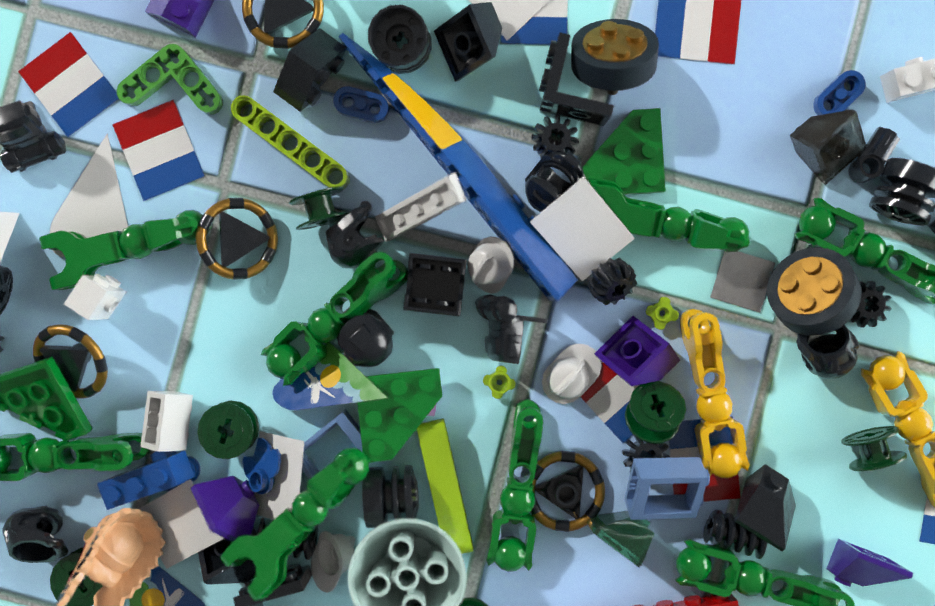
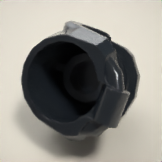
(544, 185)
(346, 243)
(366, 339)
(830, 354)
(30, 535)

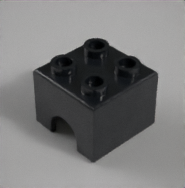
(435, 284)

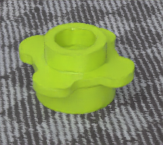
(654, 313)
(499, 374)

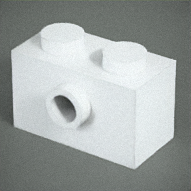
(909, 80)
(95, 296)
(166, 421)

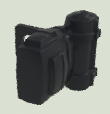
(26, 138)
(504, 326)

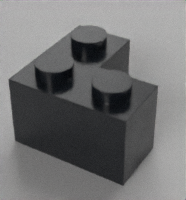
(308, 68)

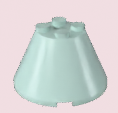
(407, 566)

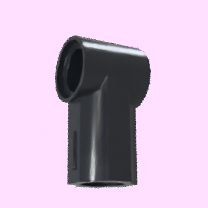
(874, 155)

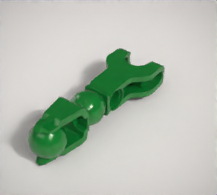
(675, 223)
(135, 241)
(866, 249)
(324, 324)
(49, 454)
(518, 495)
(290, 528)
(753, 579)

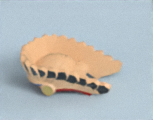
(117, 556)

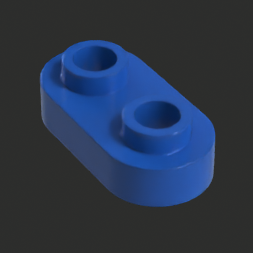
(837, 95)
(361, 105)

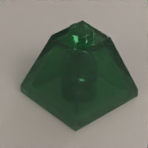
(624, 535)

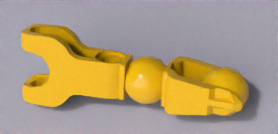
(713, 404)
(913, 422)

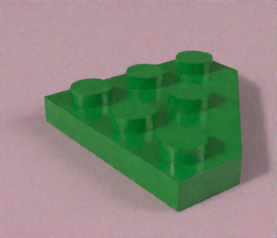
(632, 155)
(43, 399)
(392, 420)

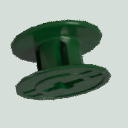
(319, 207)
(645, 422)
(213, 434)
(876, 457)
(60, 575)

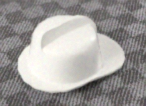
(491, 264)
(571, 373)
(331, 559)

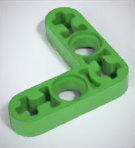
(178, 72)

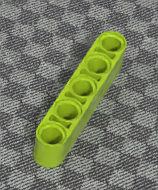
(281, 134)
(444, 483)

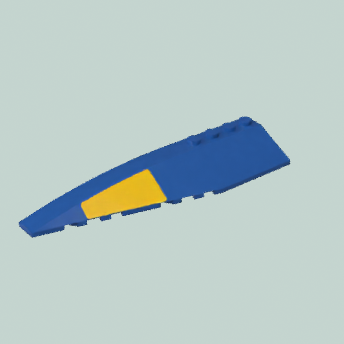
(480, 186)

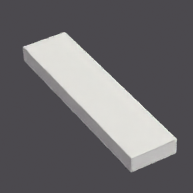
(421, 207)

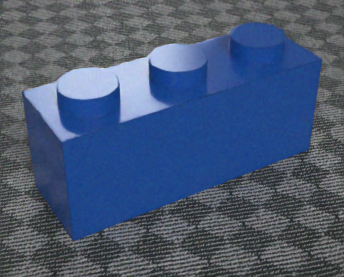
(146, 480)

